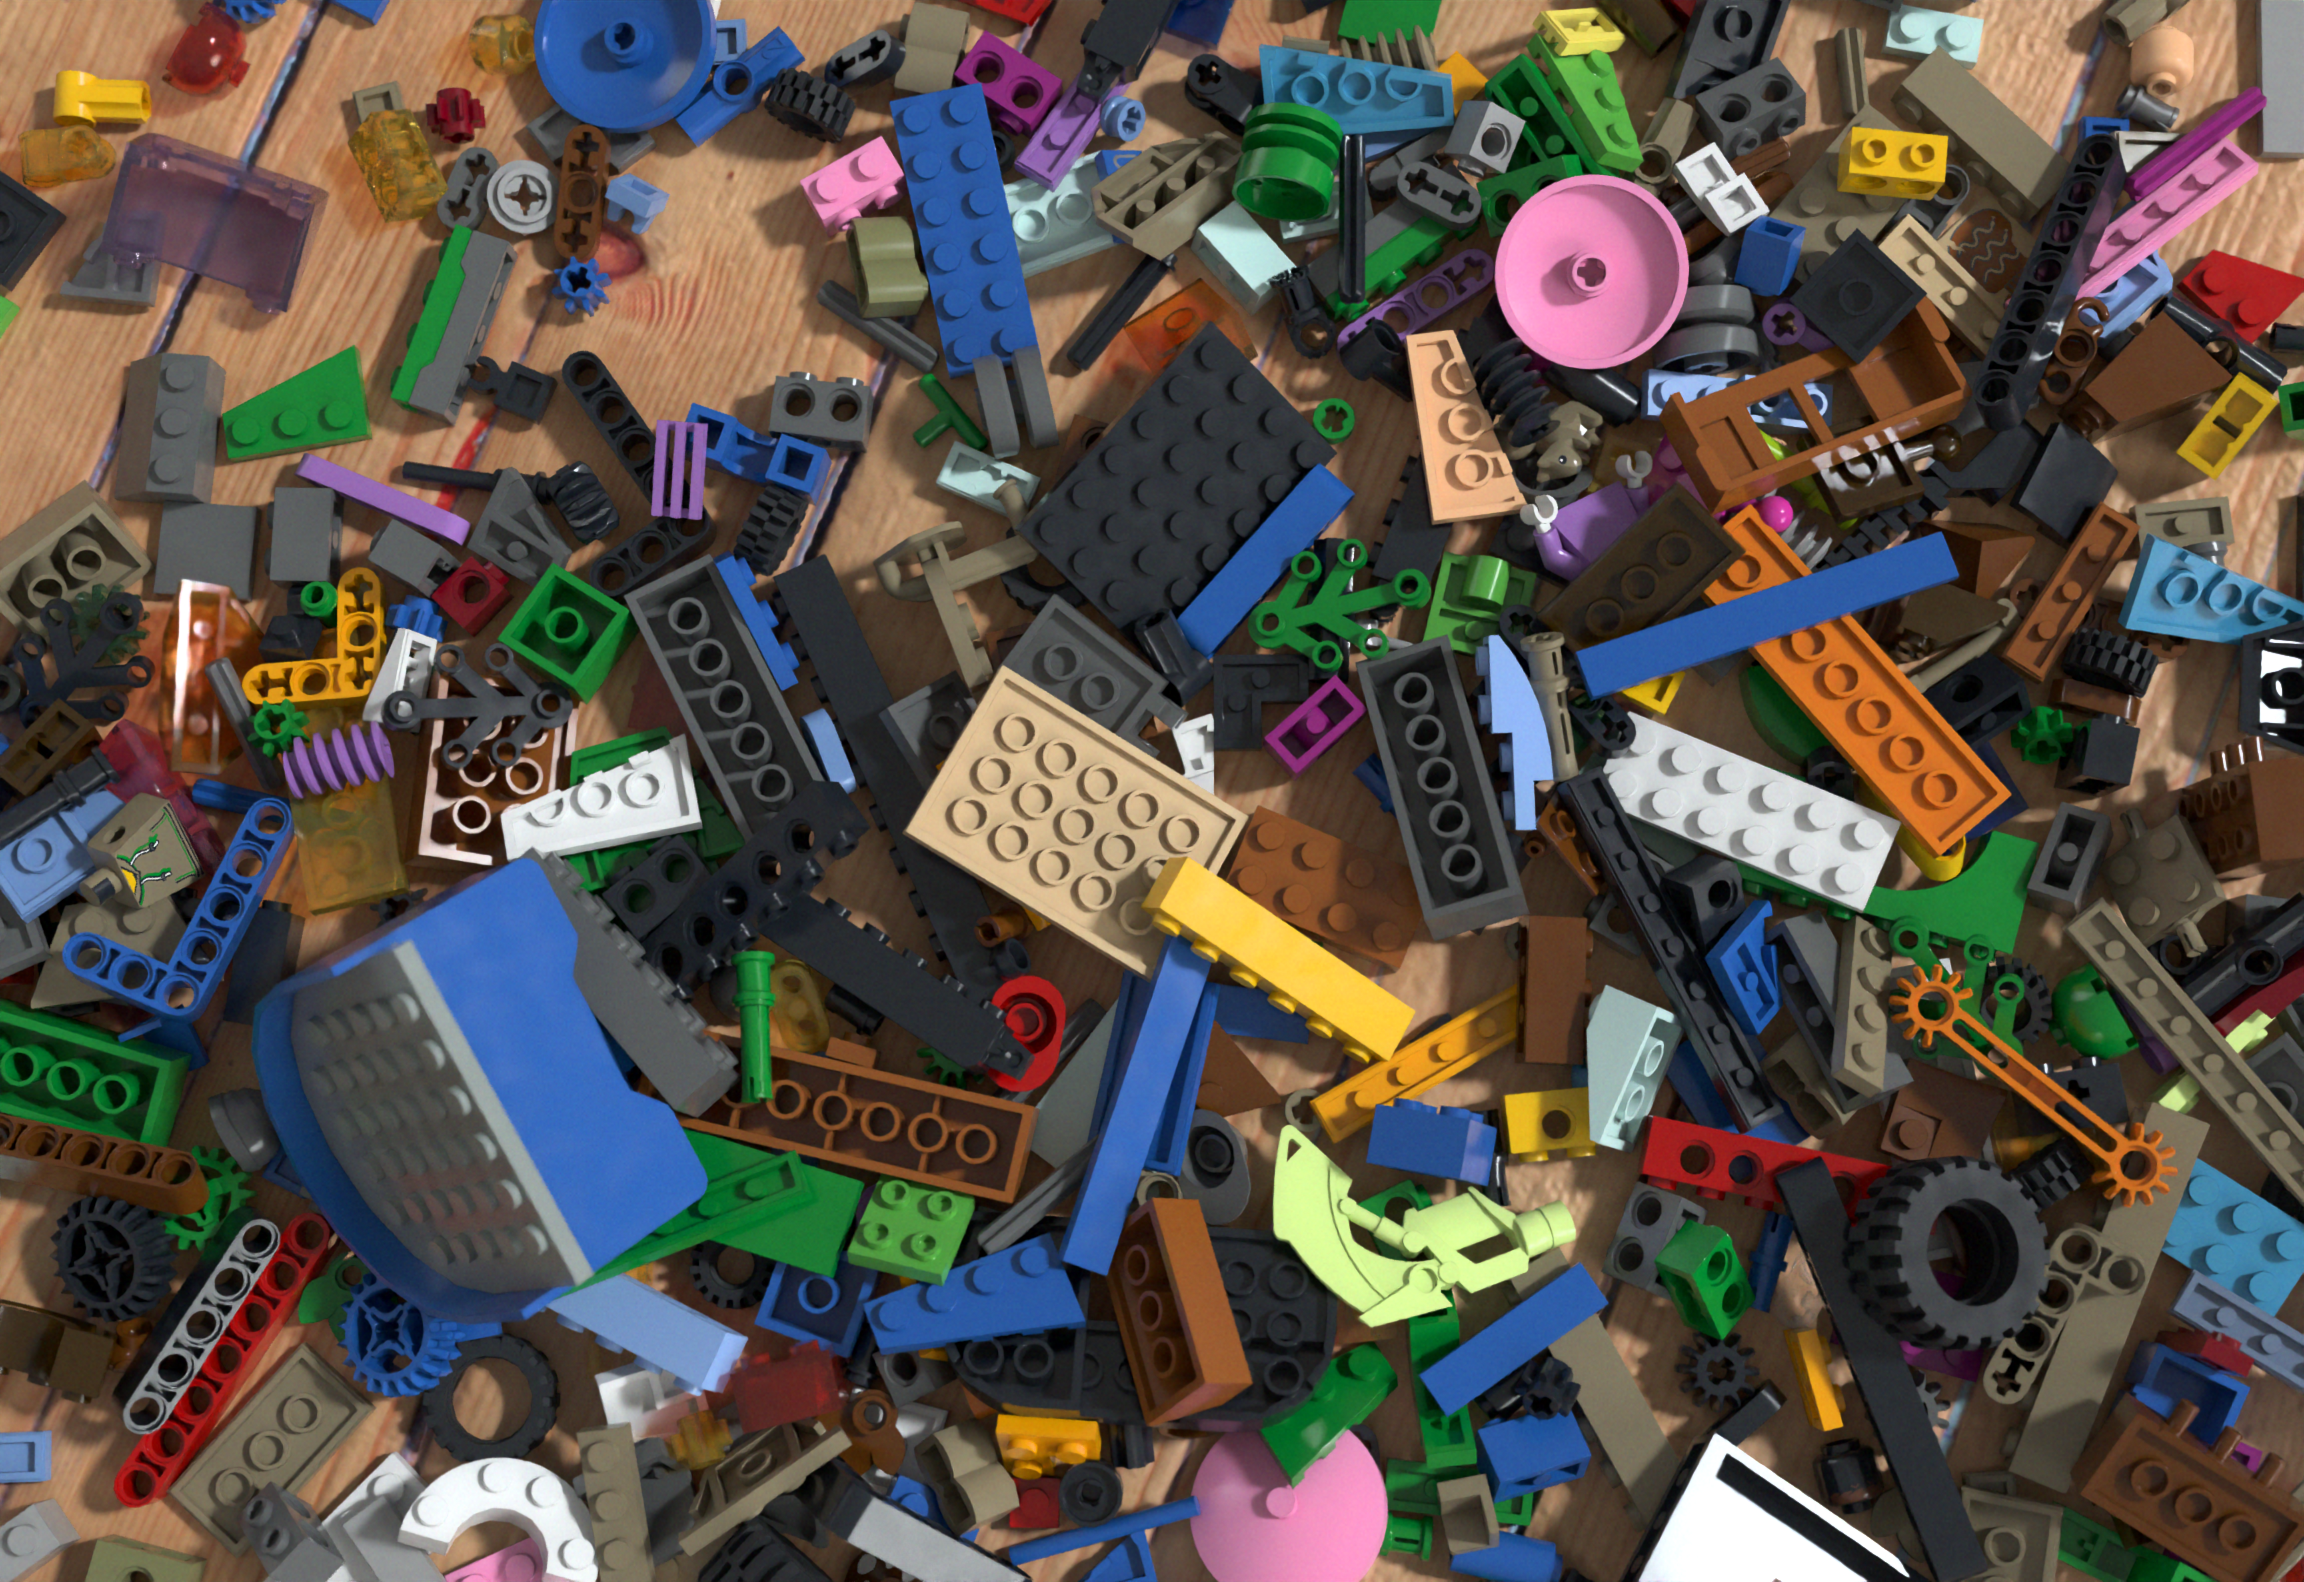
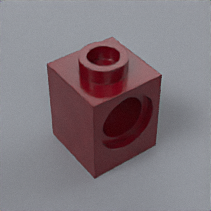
(453, 592)

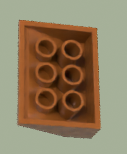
(459, 812)

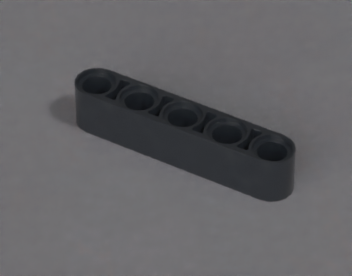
(195, 1343)

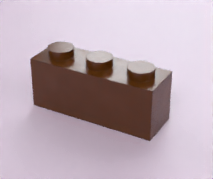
(1552, 990)

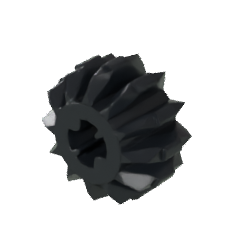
(582, 502)
(1716, 1388)

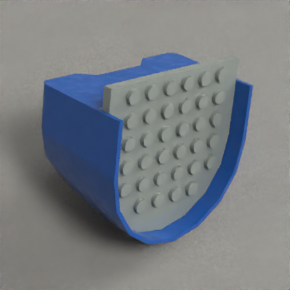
(468, 1104)

